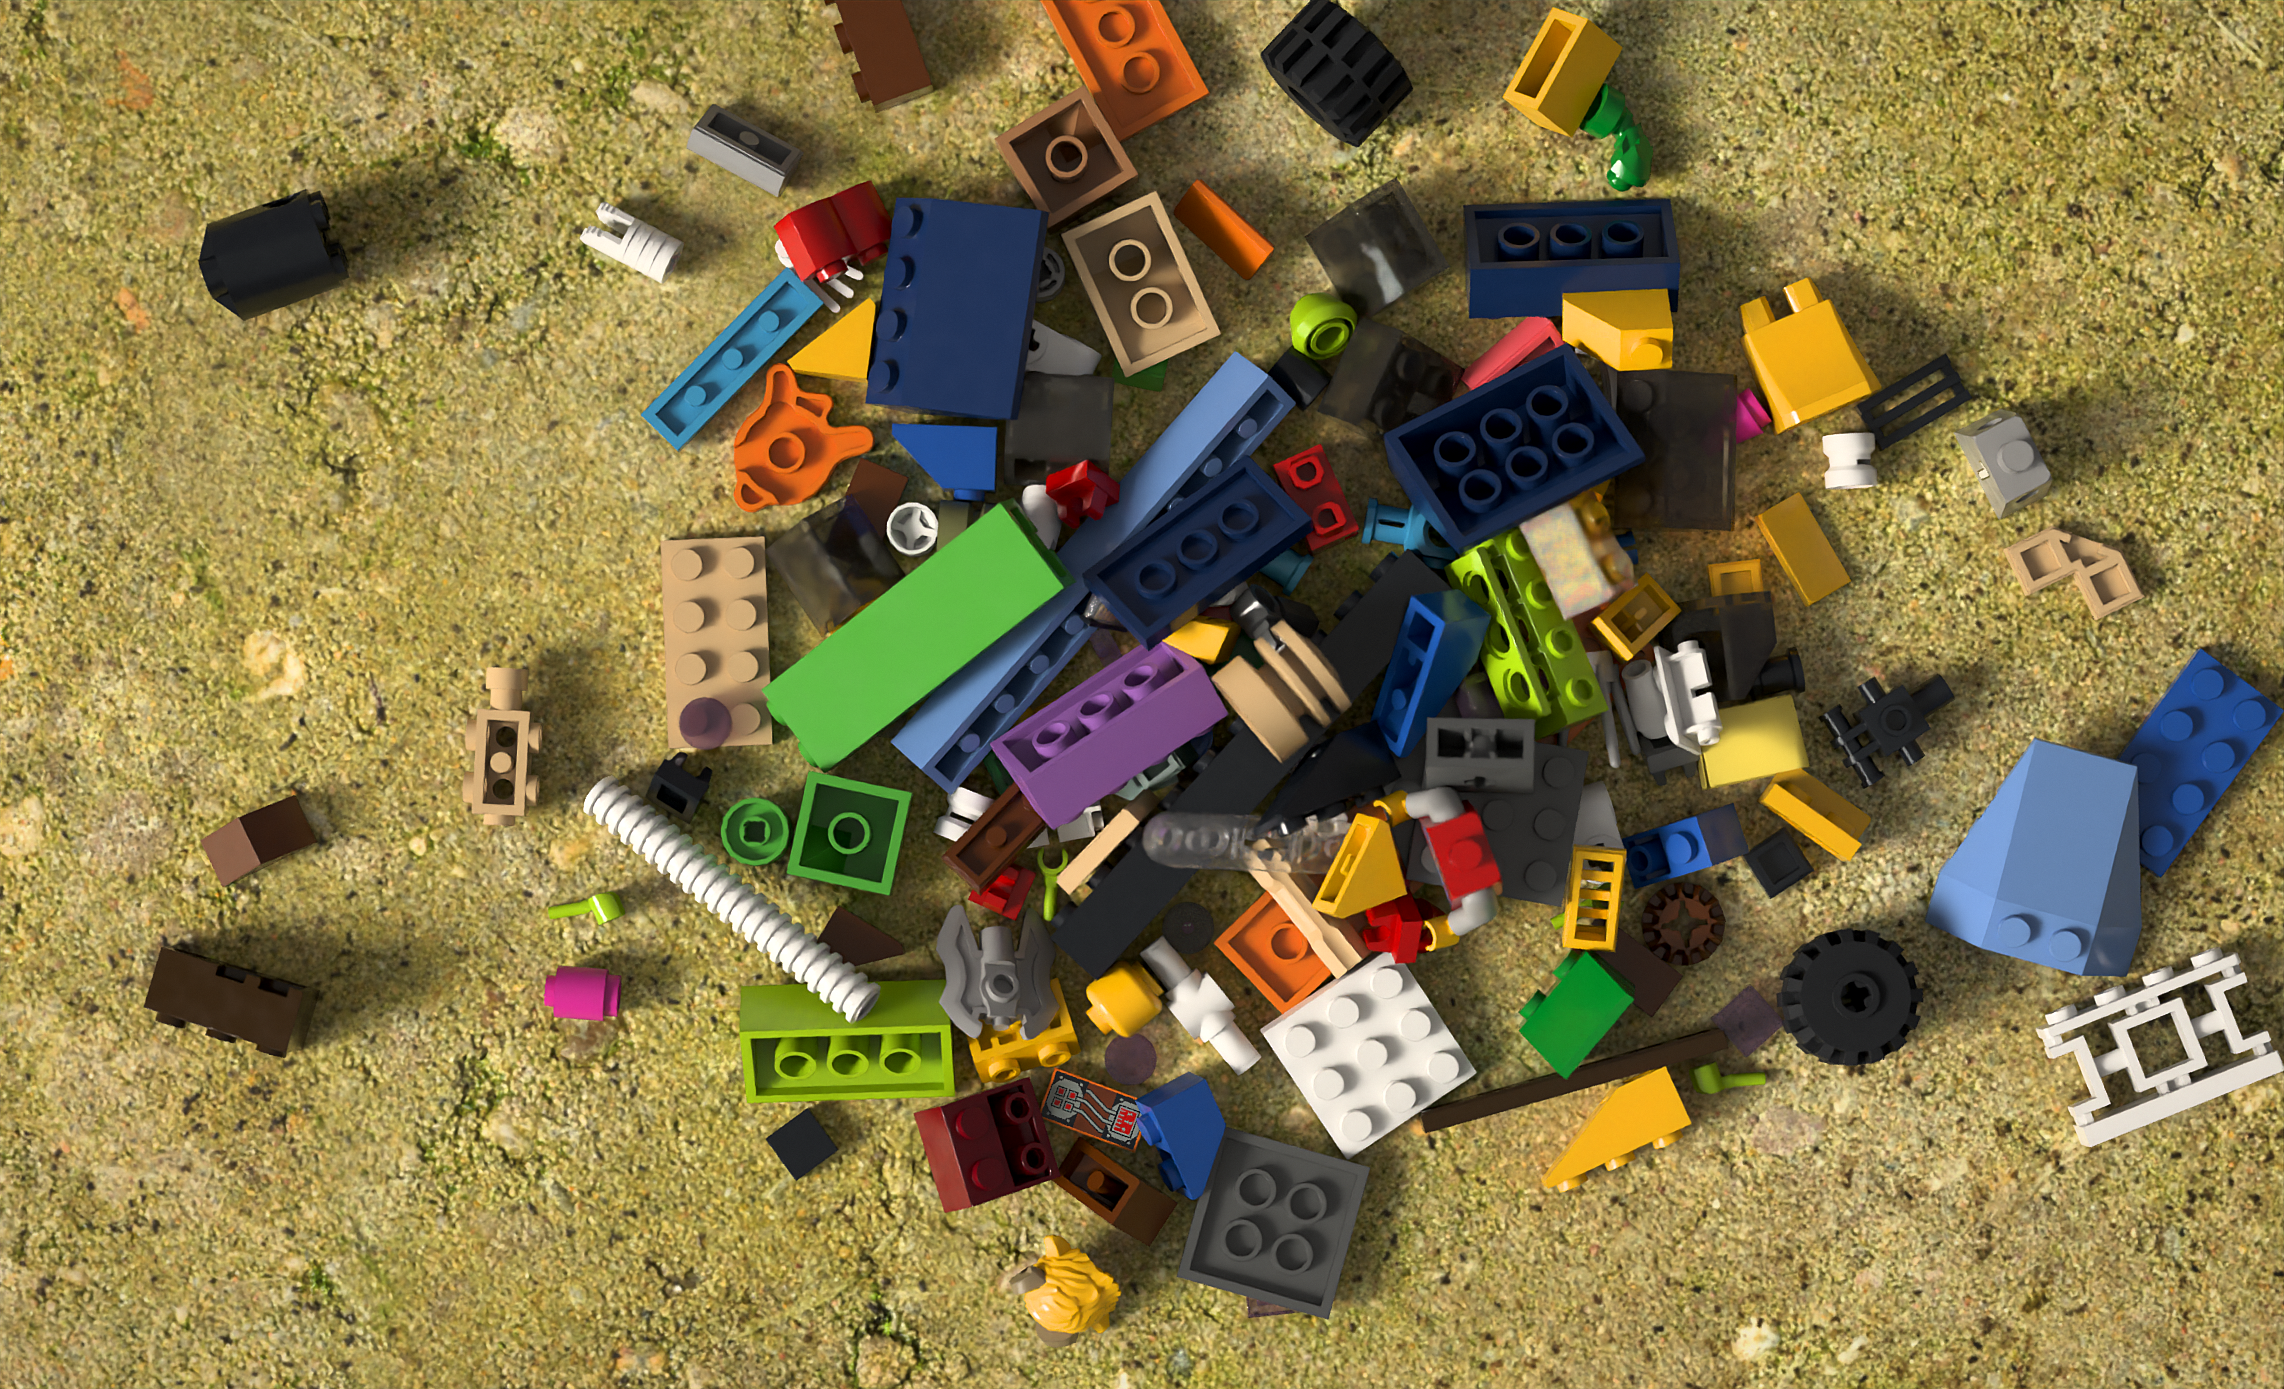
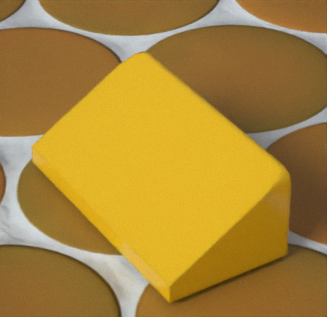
(1802, 549)

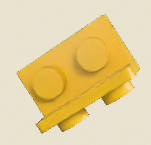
(1816, 812)
(1005, 1054)

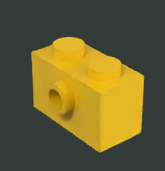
(1562, 72)

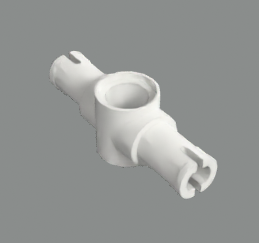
(1200, 1005)

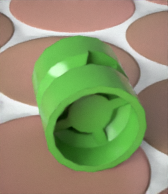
(757, 831)

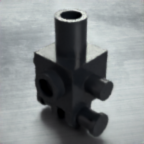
(1889, 723)

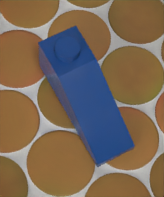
(1428, 663)

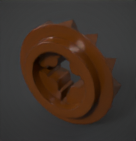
(1668, 943)

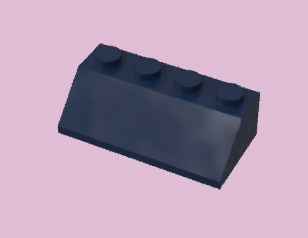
(1534, 252)

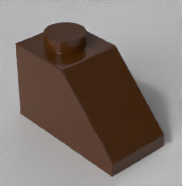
(1114, 1192)

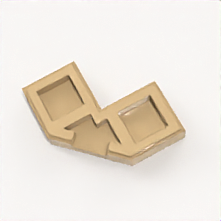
(2096, 567)

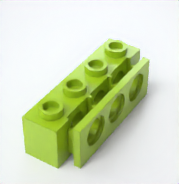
(1552, 642)

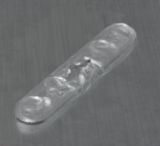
(1219, 840)

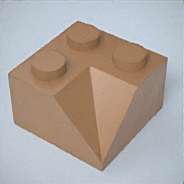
(1067, 159)

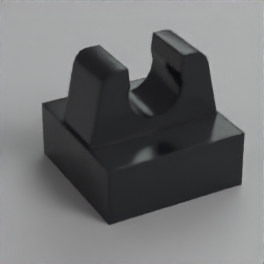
(677, 789)

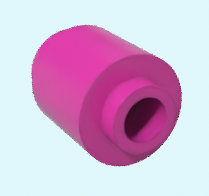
(583, 993)

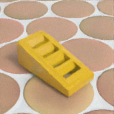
(1206, 638)
(1591, 936)

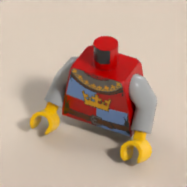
(1459, 855)

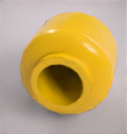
(1124, 999)

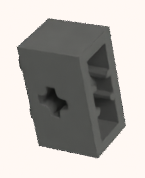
(1481, 755)

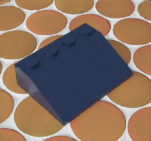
(957, 308)
(1510, 449)

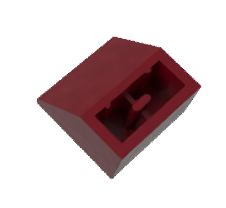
(987, 1145)

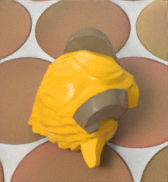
(1066, 1293)

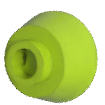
(1321, 325)

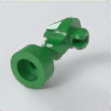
(1633, 153)

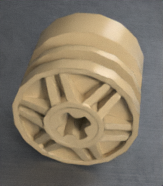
(1282, 690)

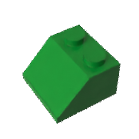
(1575, 1009)

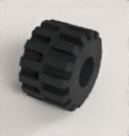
(1337, 71)
(1814, 996)

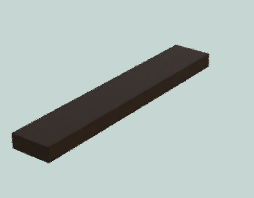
(1581, 1078)

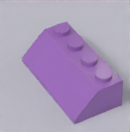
(1109, 730)

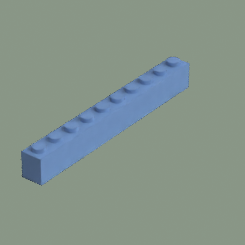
(991, 693)

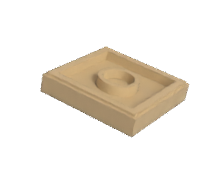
(1107, 840)

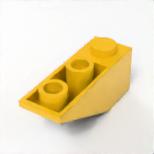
(1627, 1117)

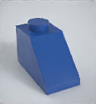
(954, 456)

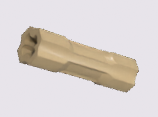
(1328, 935)

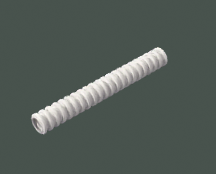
(731, 898)

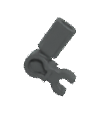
(1259, 611)

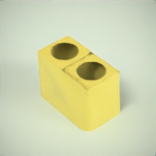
(1754, 743)

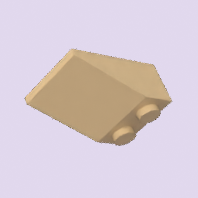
(1140, 283)

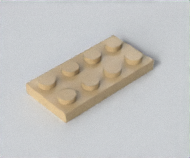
(717, 633)

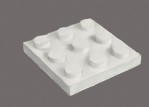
(1368, 1052)

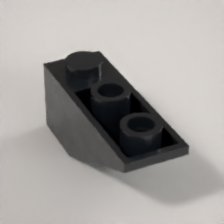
(1335, 772)

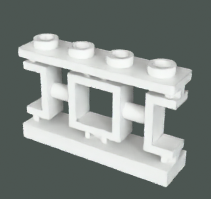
(2173, 1084)

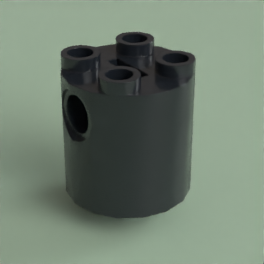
(272, 255)

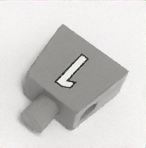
(2005, 461)

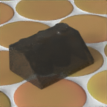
(1689, 446)

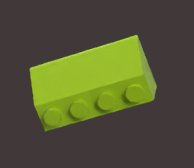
(809, 1052)

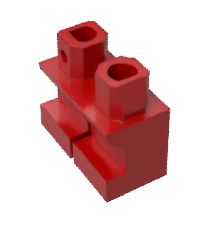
(1315, 489)

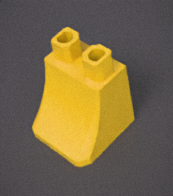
(1805, 360)

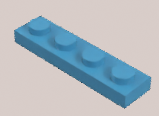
(733, 359)

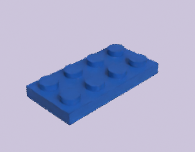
(2192, 753)

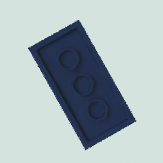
(1197, 552)

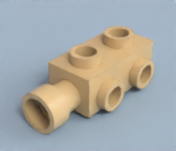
(498, 762)

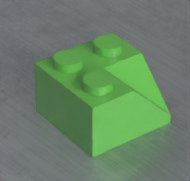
(850, 833)

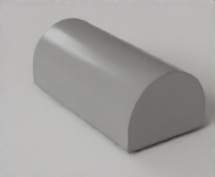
(745, 150)

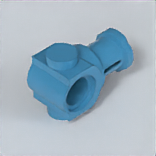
(1412, 535)

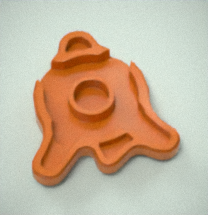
(789, 447)

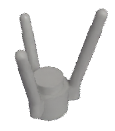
(1609, 682)

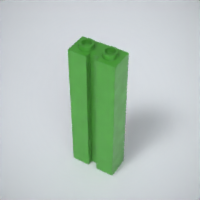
(917, 636)

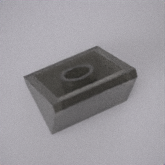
(835, 563)

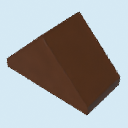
(258, 840)
(858, 939)

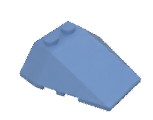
(2051, 865)

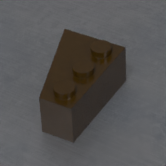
(231, 1001)

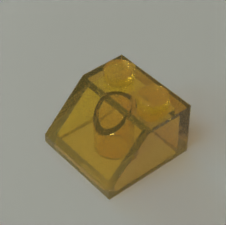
(1579, 555)

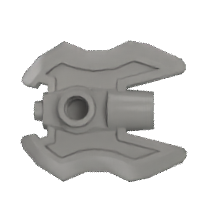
(995, 979)

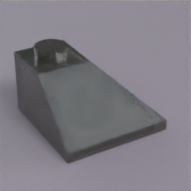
(1734, 639)

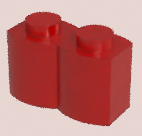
(836, 232)

